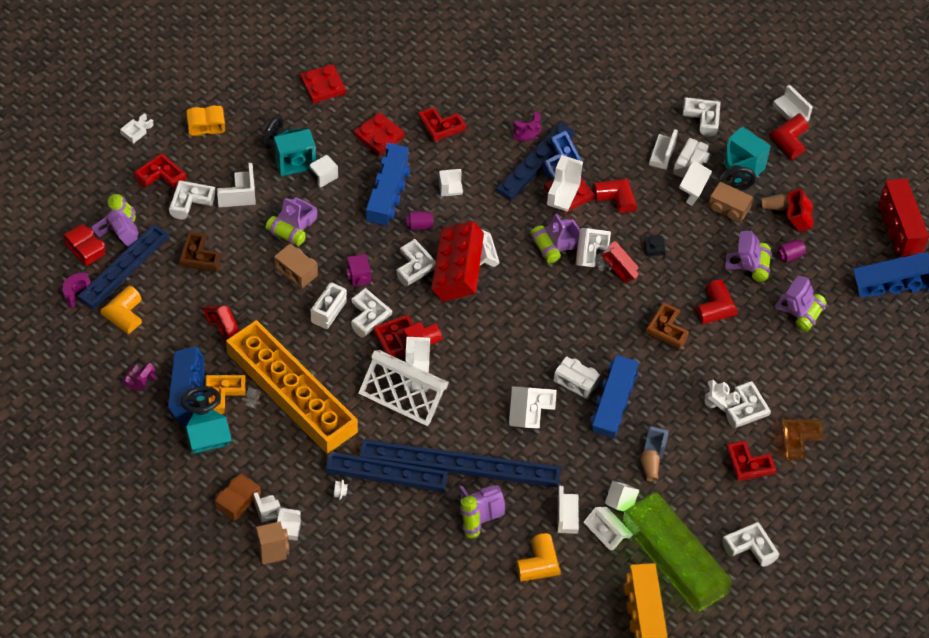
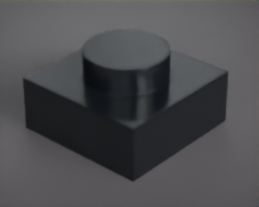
(654, 245)

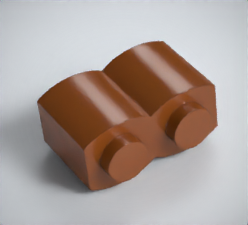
(236, 497)

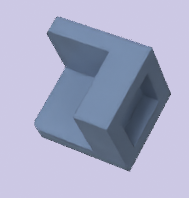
(656, 440)

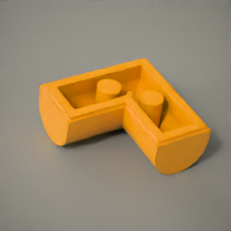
(120, 307)
(227, 386)
(544, 562)

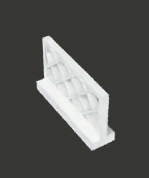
(405, 370)

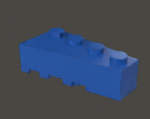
(388, 185)
(893, 276)
(186, 374)
(615, 396)

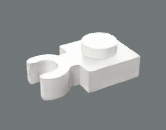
(135, 130)

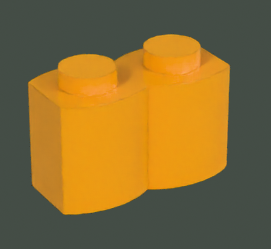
(205, 120)

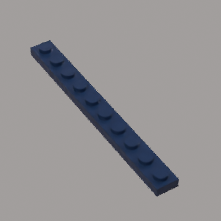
(463, 463)

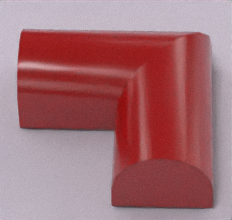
(438, 127)
(786, 135)
(157, 168)
(618, 190)
(720, 305)
(223, 318)
(418, 330)
(390, 335)
(747, 466)

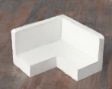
(565, 183)
(241, 194)
(417, 355)
(527, 405)

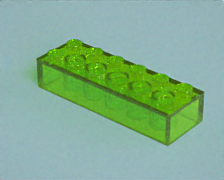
(677, 552)

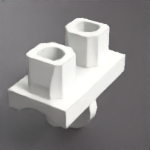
(720, 396)

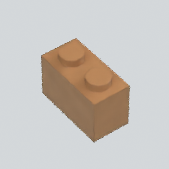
(730, 202)
(296, 265)
(272, 542)

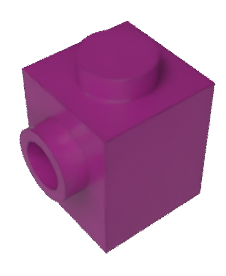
(358, 270)

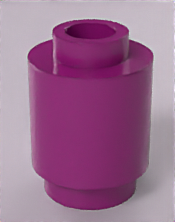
(419, 220)
(791, 250)

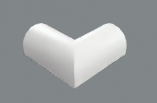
(707, 111)
(189, 193)
(588, 243)
(419, 263)
(372, 314)
(751, 409)
(752, 538)

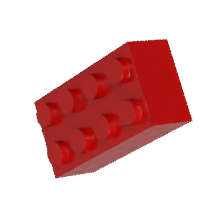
(902, 218)
(458, 261)

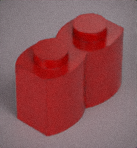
(800, 210)
(84, 244)

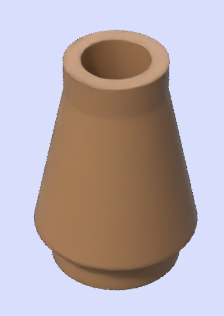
(775, 202)
(650, 464)

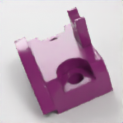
(527, 131)
(73, 285)
(137, 377)

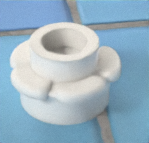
(340, 489)

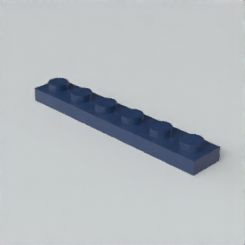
(531, 165)
(123, 267)
(387, 472)

